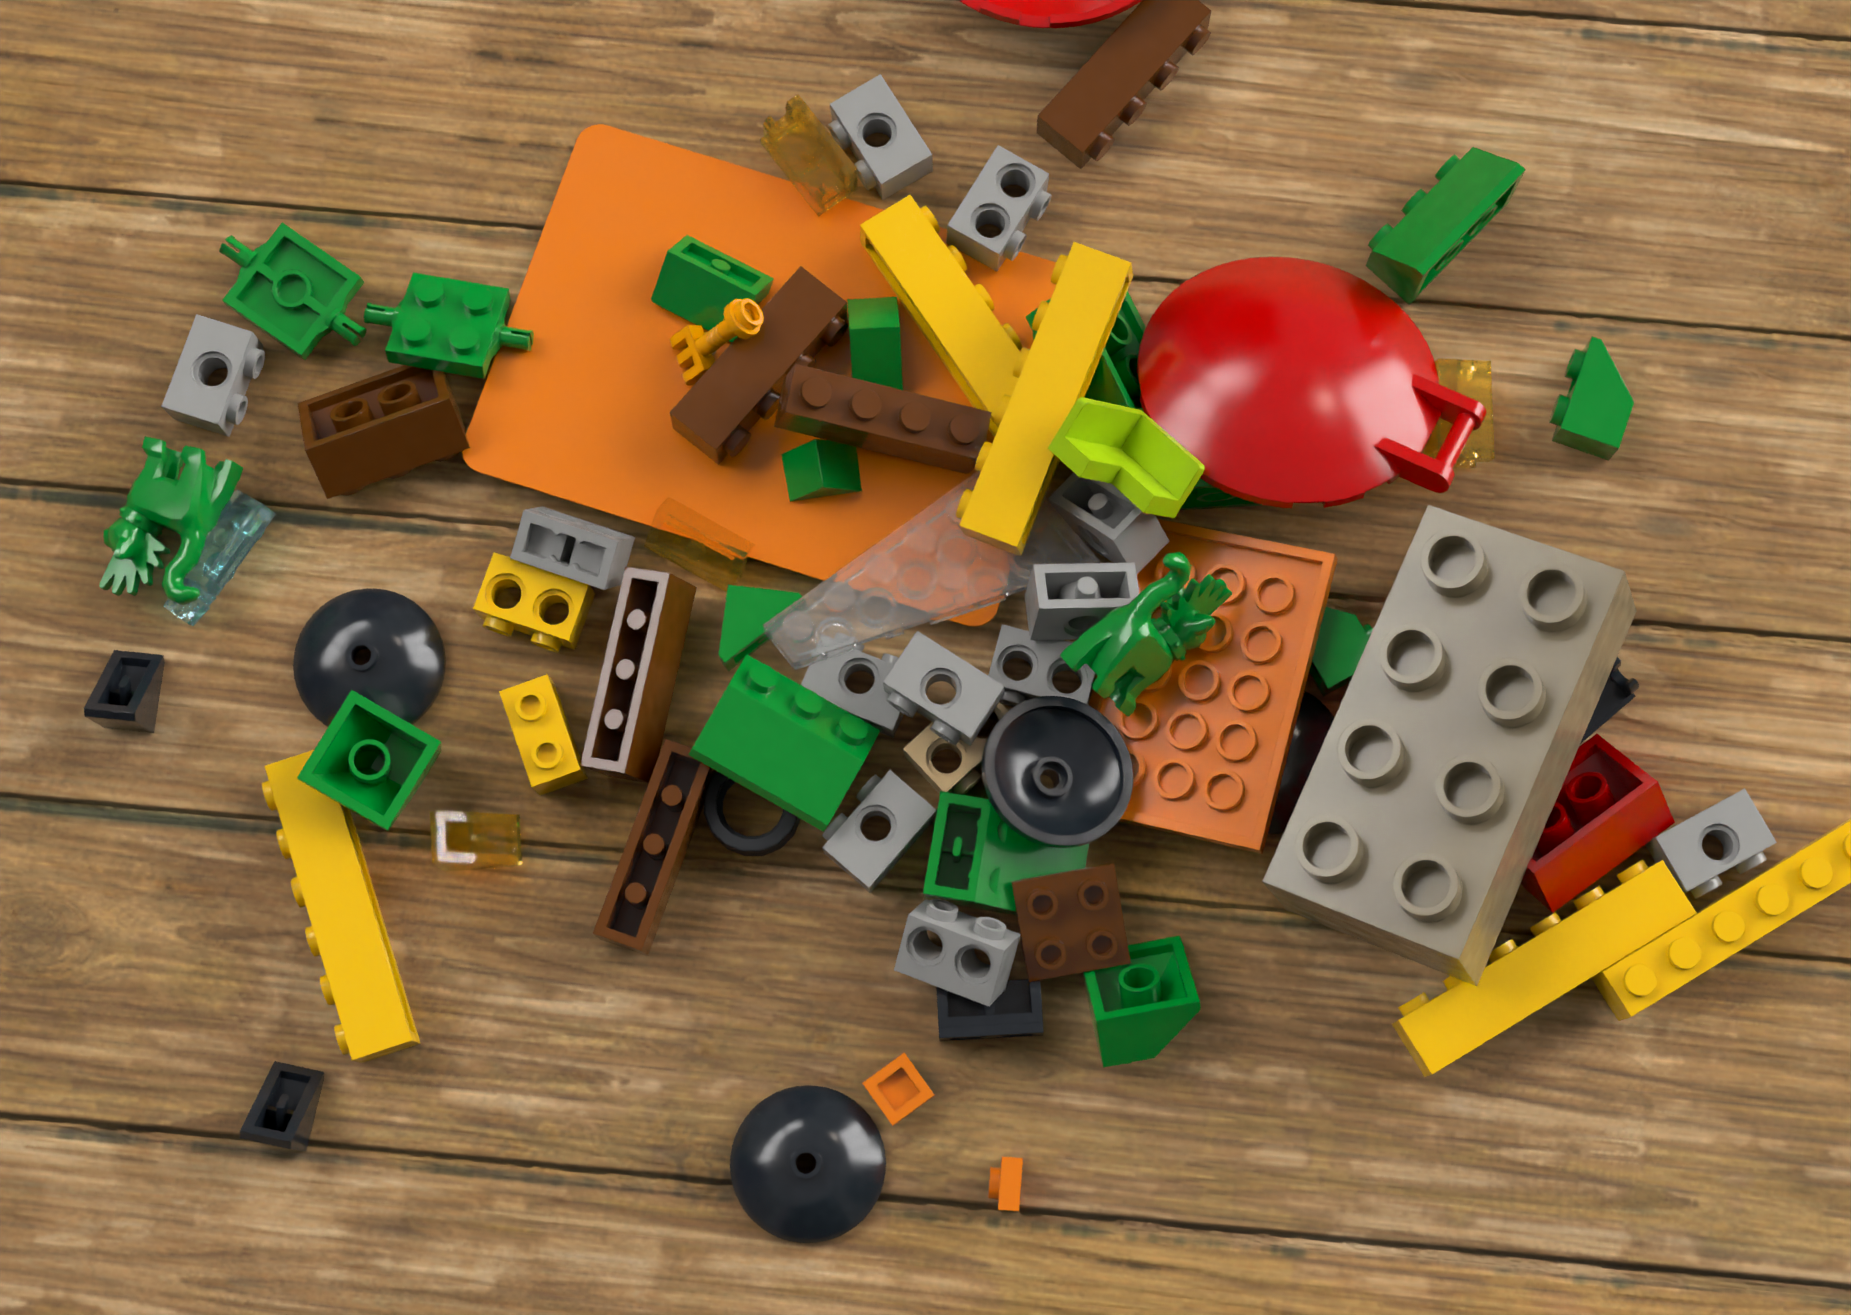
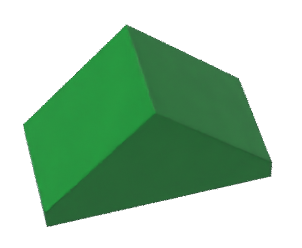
(875, 341)
(821, 470)
(744, 619)

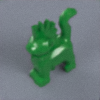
(162, 501)
(1133, 649)

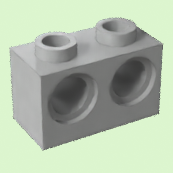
(990, 205)
(572, 547)
(1045, 664)
(956, 964)

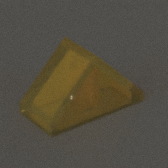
(474, 840)

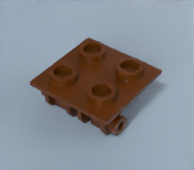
(1071, 922)

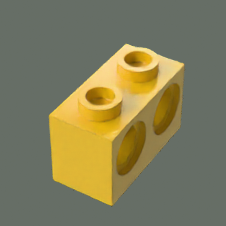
(538, 592)
(543, 735)

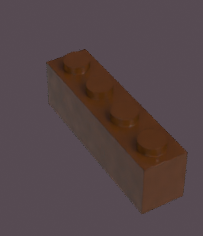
(1121, 75)
(751, 371)
(881, 419)
(638, 675)
(654, 850)

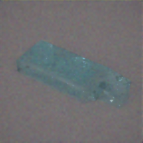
(225, 548)

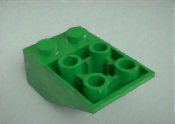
(980, 855)

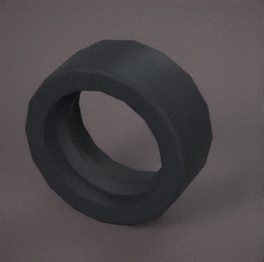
(738, 842)

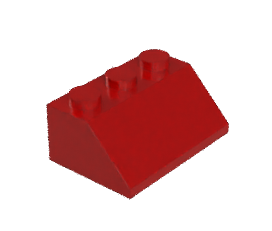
(1596, 823)

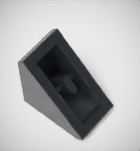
(127, 692)
(285, 1107)

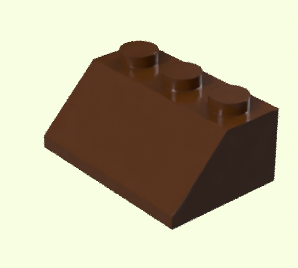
(381, 428)

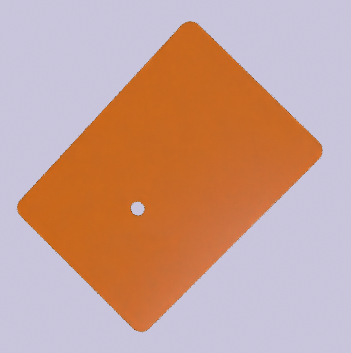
(597, 388)

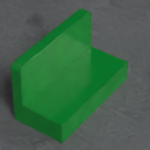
(701, 282)

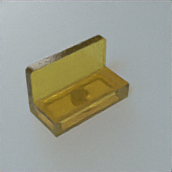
(715, 553)

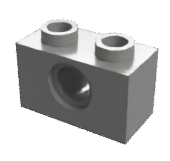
(876, 110)
(209, 348)
(1109, 521)
(1073, 597)
(928, 662)
(829, 681)
(1737, 827)
(872, 860)

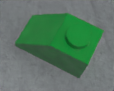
(1338, 649)

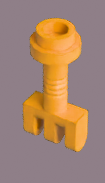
(741, 319)

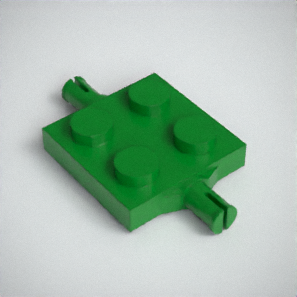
(293, 291)
(448, 325)

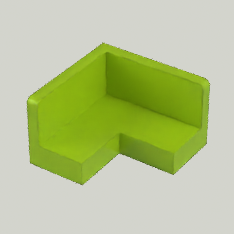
(1129, 452)

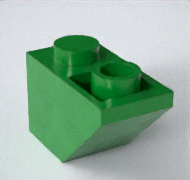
(1596, 405)

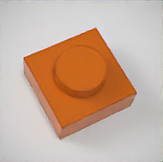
(898, 1089)
(1006, 1183)

